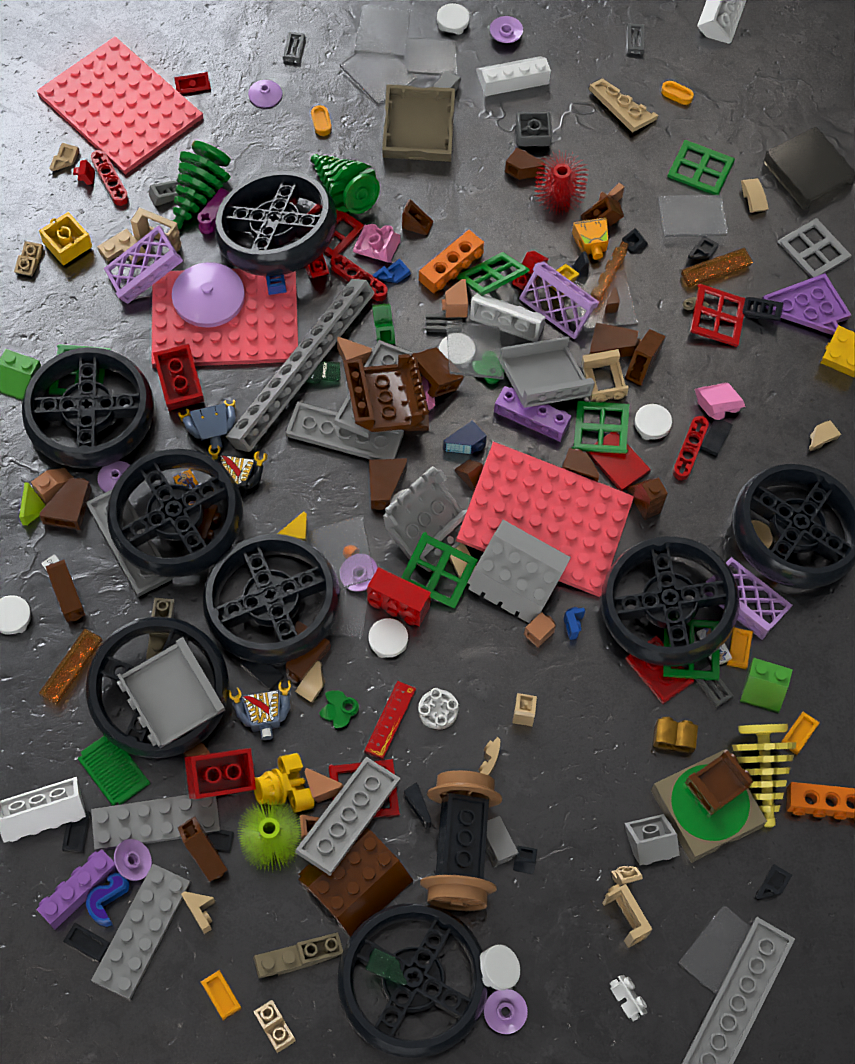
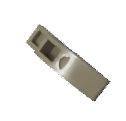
(157, 641)
(298, 956)

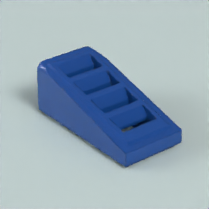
(276, 288)

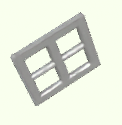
(814, 248)

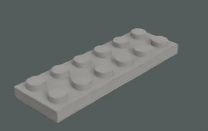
(381, 355)
(317, 427)
(140, 580)
(347, 816)
(151, 820)
(141, 932)

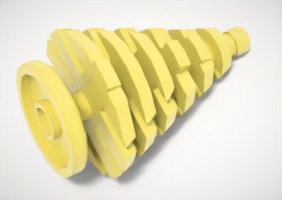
(765, 771)

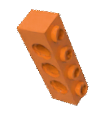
(468, 243)
(819, 793)

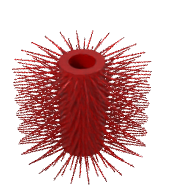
(560, 182)

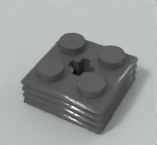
(533, 129)

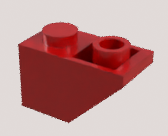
(530, 259)
(317, 267)

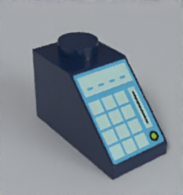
(466, 440)

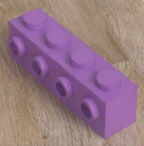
(539, 418)
(74, 892)

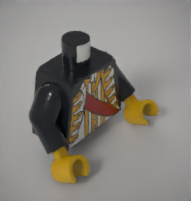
(244, 471)

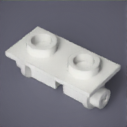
(623, 990)

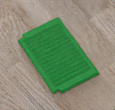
(113, 771)

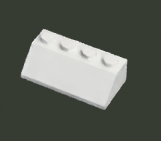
(721, 19)
(514, 75)
(507, 317)
(41, 810)

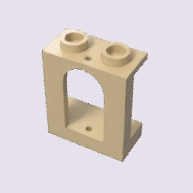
(141, 227)
(602, 359)
(632, 912)

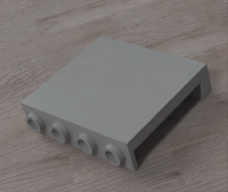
(544, 372)
(170, 694)

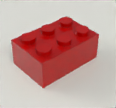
(178, 377)
(398, 597)
(220, 773)

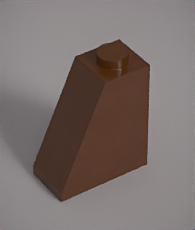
(612, 337)
(644, 356)
(385, 480)
(648, 497)
(68, 505)
(65, 590)
(299, 667)
(202, 849)

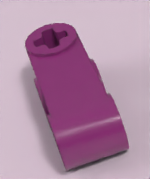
(208, 214)

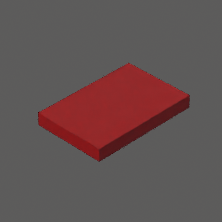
(619, 467)
(663, 687)

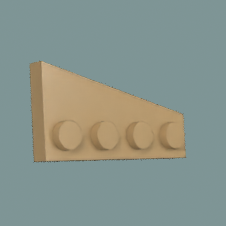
(622, 106)

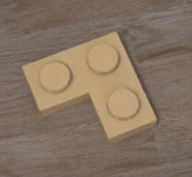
(119, 244)

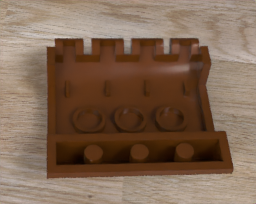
(386, 394)
(360, 884)

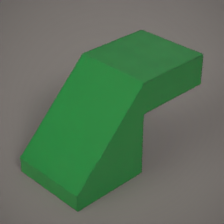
(383, 323)

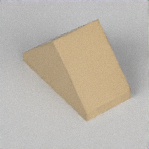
(524, 709)

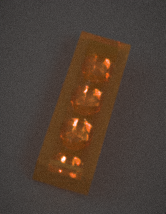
(716, 267)
(611, 269)
(70, 666)

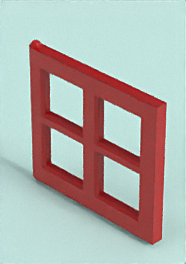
(358, 226)
(718, 314)
(387, 764)

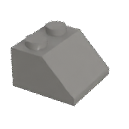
(652, 839)

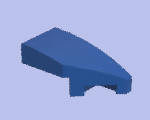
(394, 273)

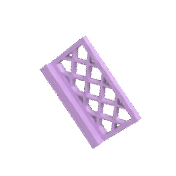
(148, 274)
(568, 289)
(753, 618)

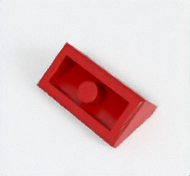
(192, 83)

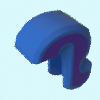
(103, 895)

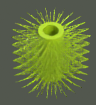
(271, 837)

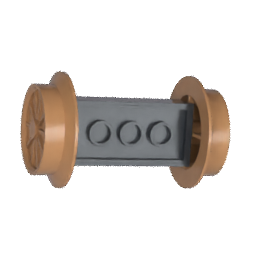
(461, 841)

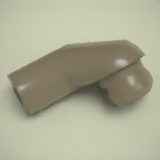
(689, 303)

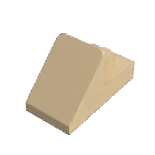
(197, 904)

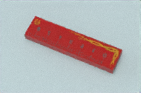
(390, 720)

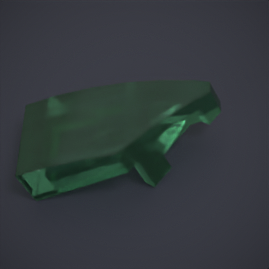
(325, 371)
(385, 966)

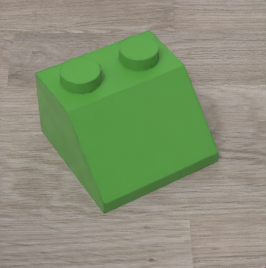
(16, 373)
(766, 685)

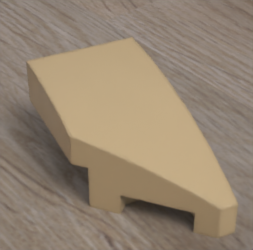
(65, 157)
(822, 434)
(312, 683)

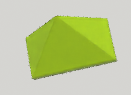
(30, 505)

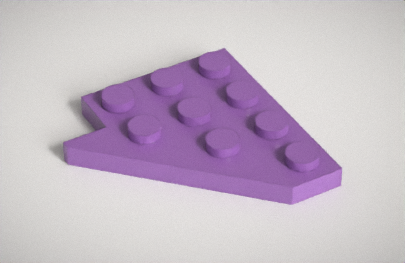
(812, 304)

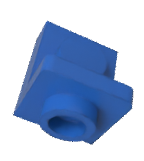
(572, 623)

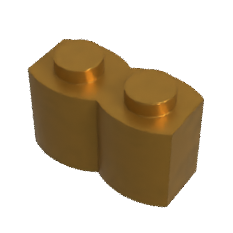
(675, 735)

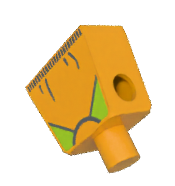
(591, 236)

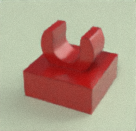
(85, 172)

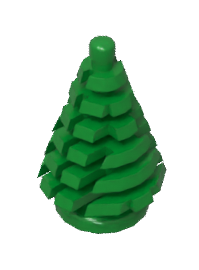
(199, 177)
(347, 182)

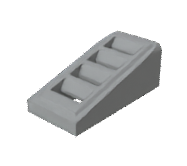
(157, 195)

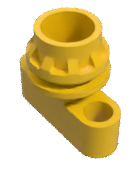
(284, 782)

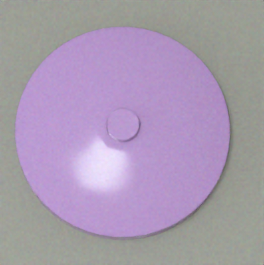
(208, 294)

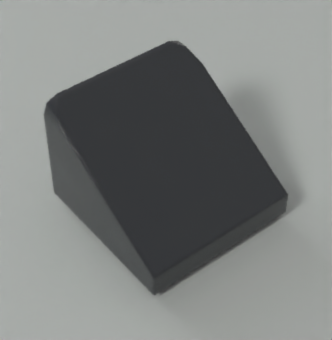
(634, 240)
(581, 265)
(525, 860)

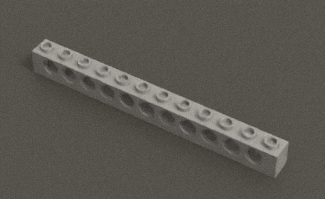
(300, 365)

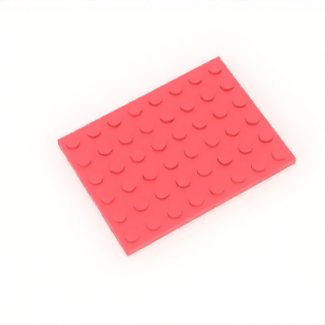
(120, 104)
(258, 334)
(553, 506)

